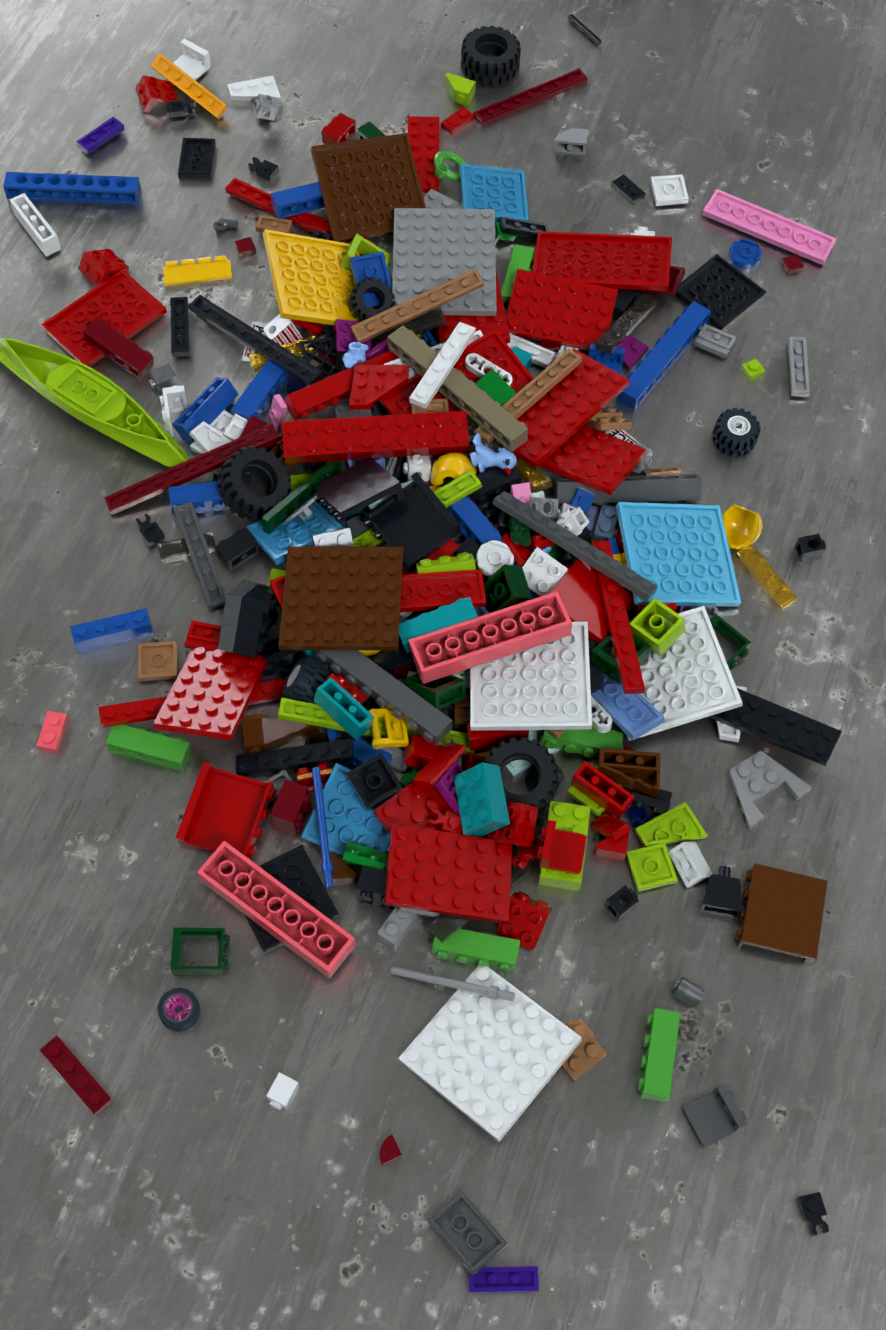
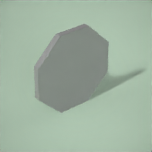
(303, 511)

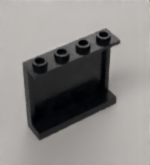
(356, 489)
(415, 523)

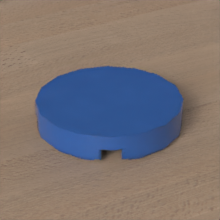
(745, 253)

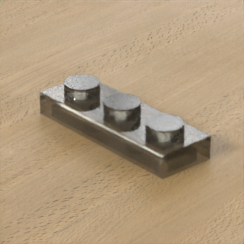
(178, 549)

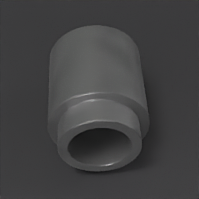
(688, 991)

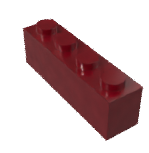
(118, 348)

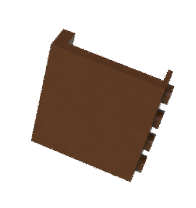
(782, 912)

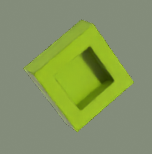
(752, 369)

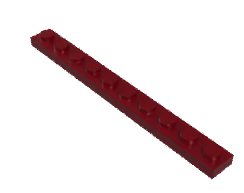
(188, 470)

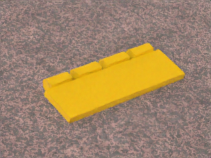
(195, 273)

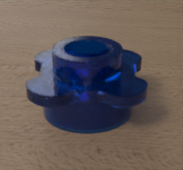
(641, 812)

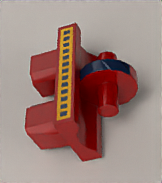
(306, 778)

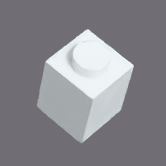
(282, 1092)

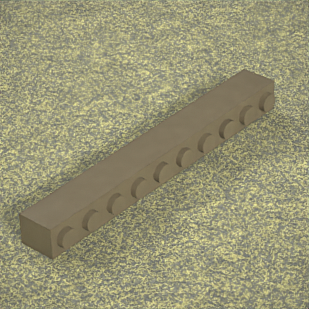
(460, 391)

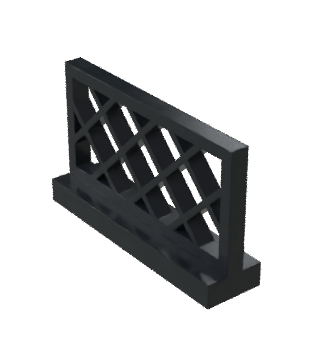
(316, 344)

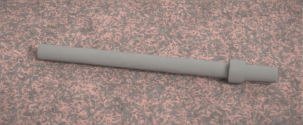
(491, 992)

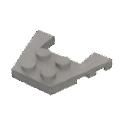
(758, 777)

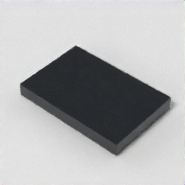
(196, 158)

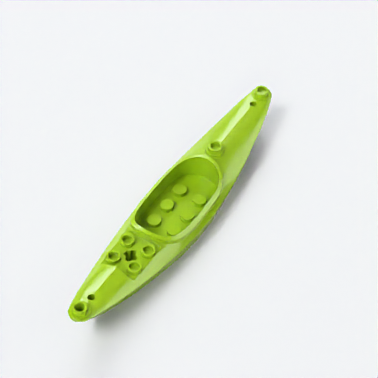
(91, 399)

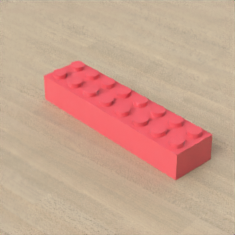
(490, 637)
(277, 909)

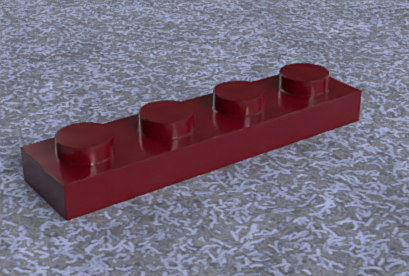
(76, 1075)

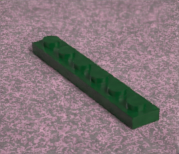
(298, 497)

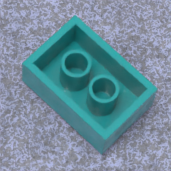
(481, 800)

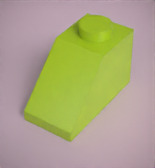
(460, 88)

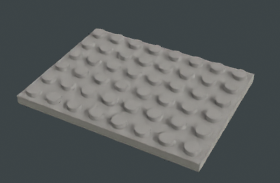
(440, 246)

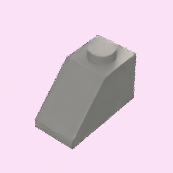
(572, 142)

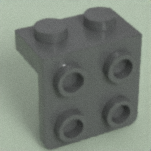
(715, 1115)

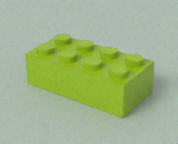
(572, 819)

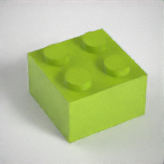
(658, 626)

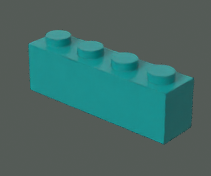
(435, 620)

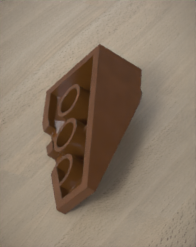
(268, 733)

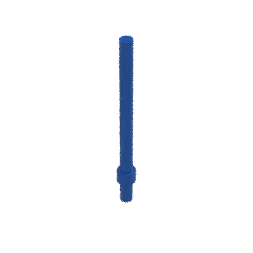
(327, 866)

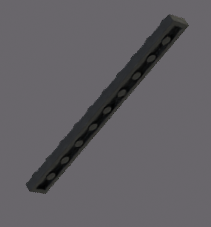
(255, 341)

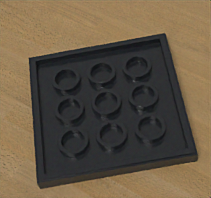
(721, 290)
(299, 875)

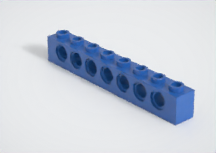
(73, 187)

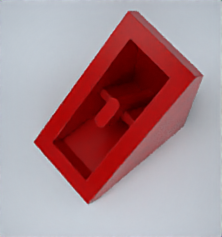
(612, 849)

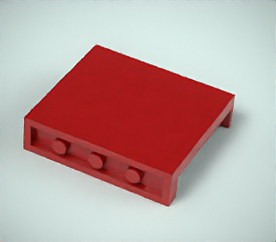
(583, 599)
(225, 809)

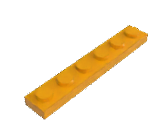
(189, 86)

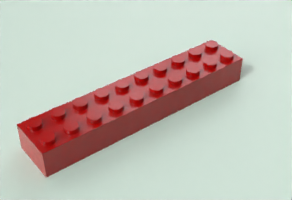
(375, 437)

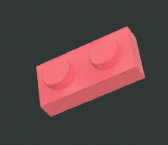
(52, 731)

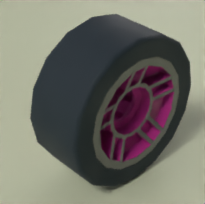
(168, 1006)

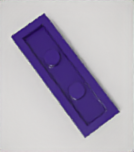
(100, 135)
(504, 1280)

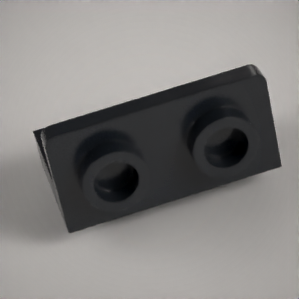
(658, 805)

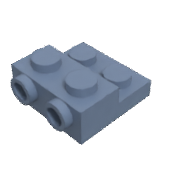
(602, 521)

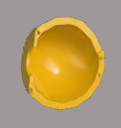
(450, 465)
(741, 526)

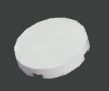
(493, 556)

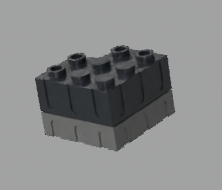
(247, 618)

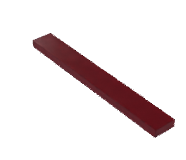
(530, 97)

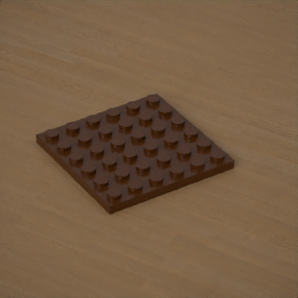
(365, 183)
(342, 598)

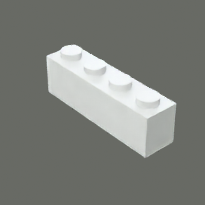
(35, 224)

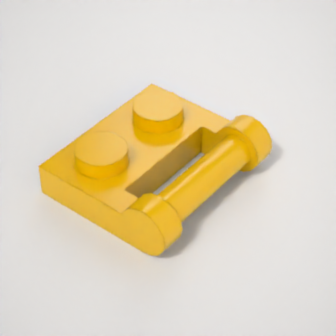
(395, 730)

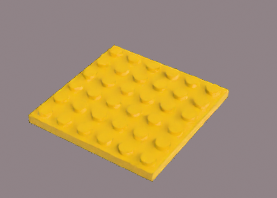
(309, 277)

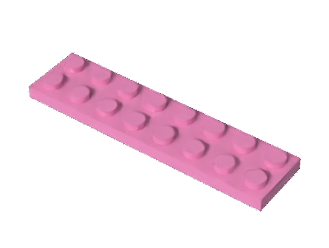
(769, 227)

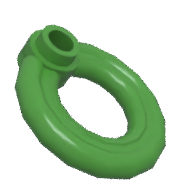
(442, 170)

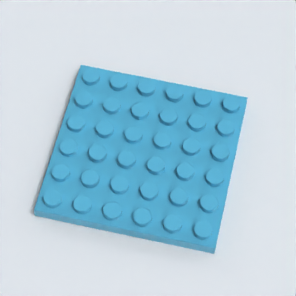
(680, 552)

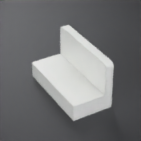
(690, 863)

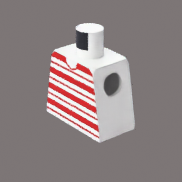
(282, 331)

